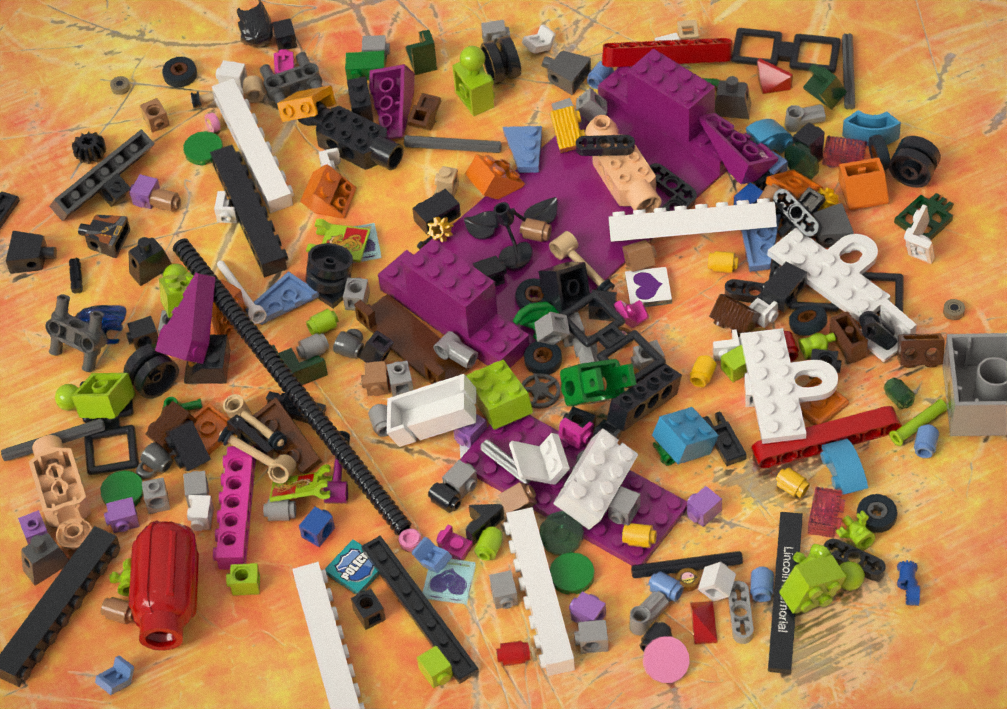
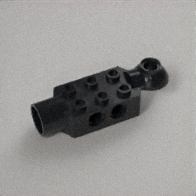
(355, 137)

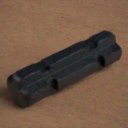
(75, 275)

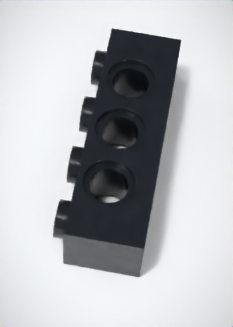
(644, 397)

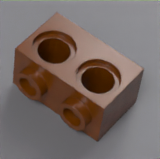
(921, 344)

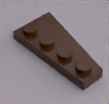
(297, 446)

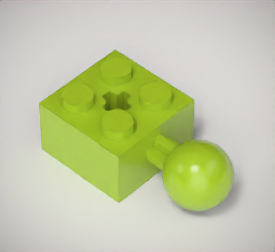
(472, 82)
(173, 285)
(98, 397)
(817, 582)

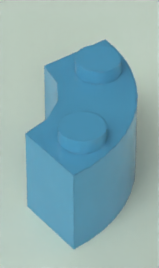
(863, 126)
(770, 134)
(844, 466)

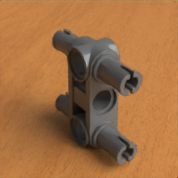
(288, 82)
(76, 333)

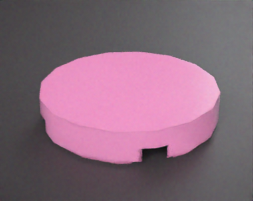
(666, 659)

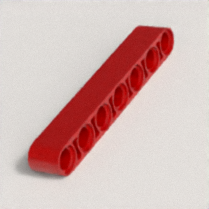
(680, 51)
(855, 428)

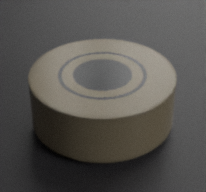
(120, 85)
(954, 309)

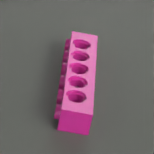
(239, 516)

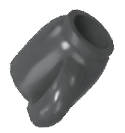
(349, 343)
(155, 458)

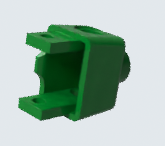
(584, 382)

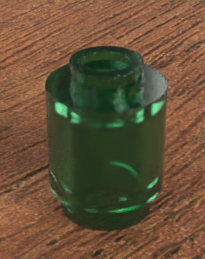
(899, 393)

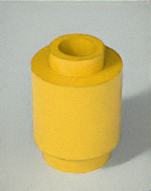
(722, 261)
(702, 371)
(792, 482)
(639, 535)

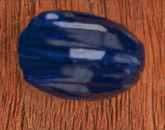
(112, 318)

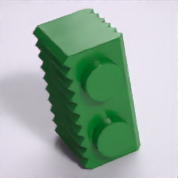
(360, 63)

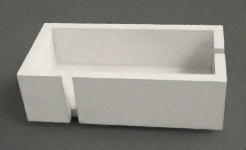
(431, 410)
(595, 479)

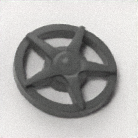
(541, 390)

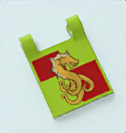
(350, 237)
(302, 486)

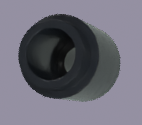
(445, 497)
(656, 630)

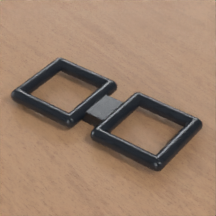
(785, 50)
(872, 276)
(611, 336)
(112, 428)

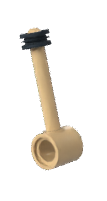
(251, 88)
(565, 246)
(236, 405)
(275, 472)

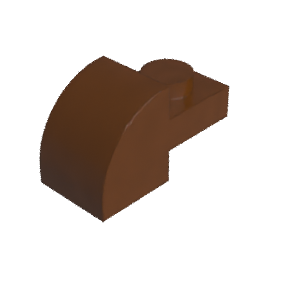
(424, 113)

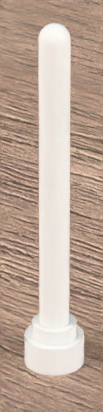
(255, 312)

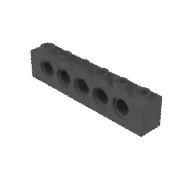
(92, 181)

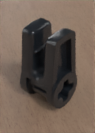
(877, 330)

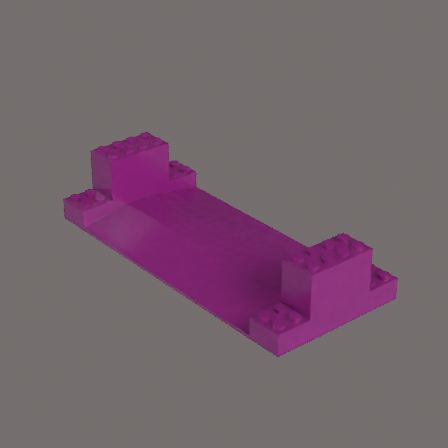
(649, 101)

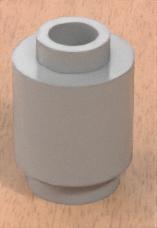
(312, 346)
(378, 419)
(280, 510)

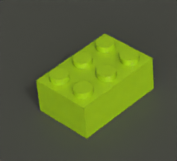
(500, 394)

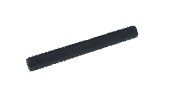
(695, 563)

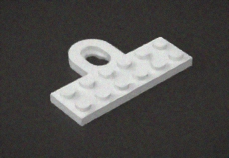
(829, 275)
(774, 384)

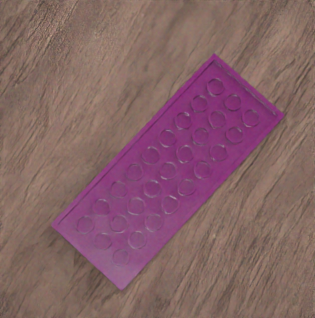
(656, 508)

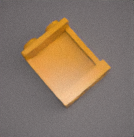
(303, 103)

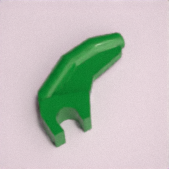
(533, 311)

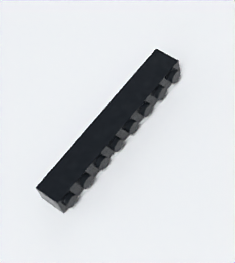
(249, 211)
(57, 605)

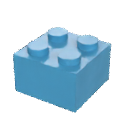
(685, 435)

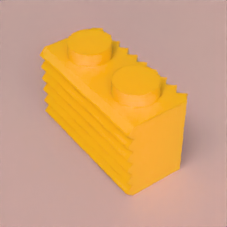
(566, 128)

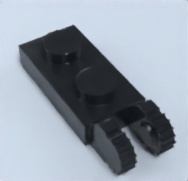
(727, 441)

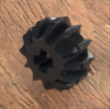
(88, 147)

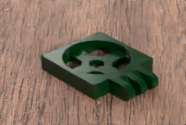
(933, 206)

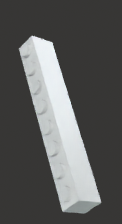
(252, 145)
(692, 221)
(540, 592)
(327, 637)

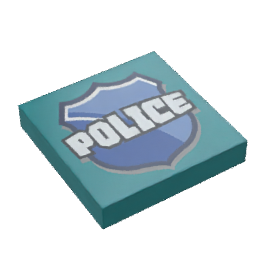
(352, 568)

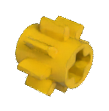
(831, 198)
(435, 231)

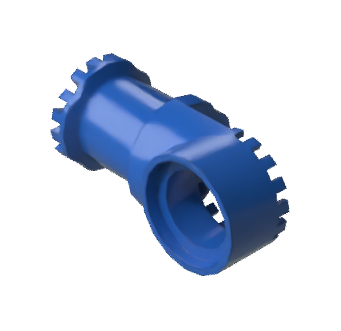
(908, 582)

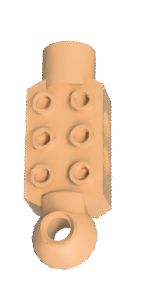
(625, 176)
(60, 491)

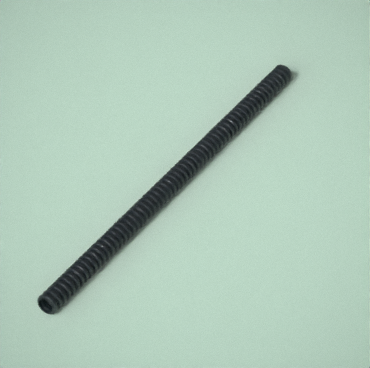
(296, 392)

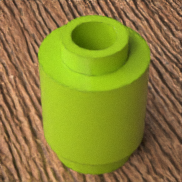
(322, 322)
(489, 543)

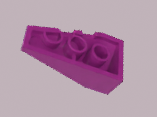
(393, 95)
(740, 155)
(189, 327)

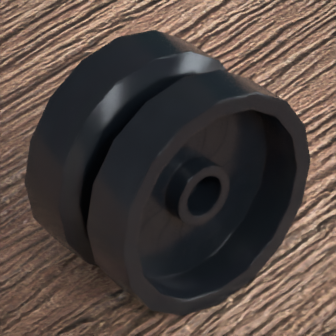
(501, 59)
(914, 161)
(328, 268)
(151, 371)

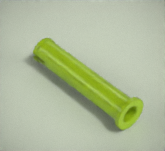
(921, 419)

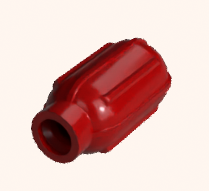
(163, 583)

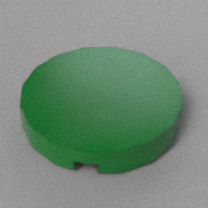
(199, 145)
(122, 486)
(572, 573)

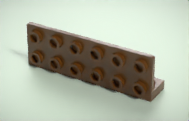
(411, 338)

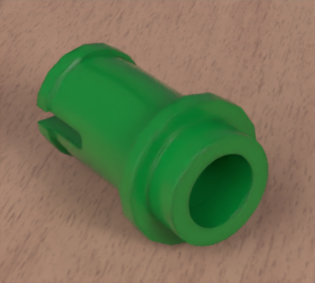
(665, 458)

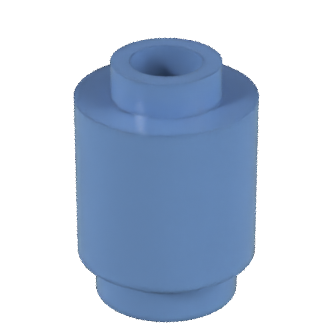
(598, 74)
(926, 441)
(762, 584)
(666, 585)

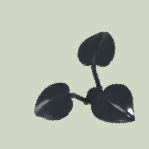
(484, 224)

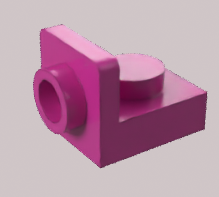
(283, 61)
(633, 314)
(574, 434)
(454, 543)

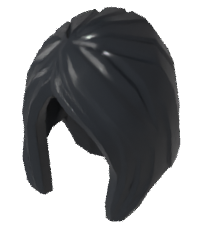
(255, 26)

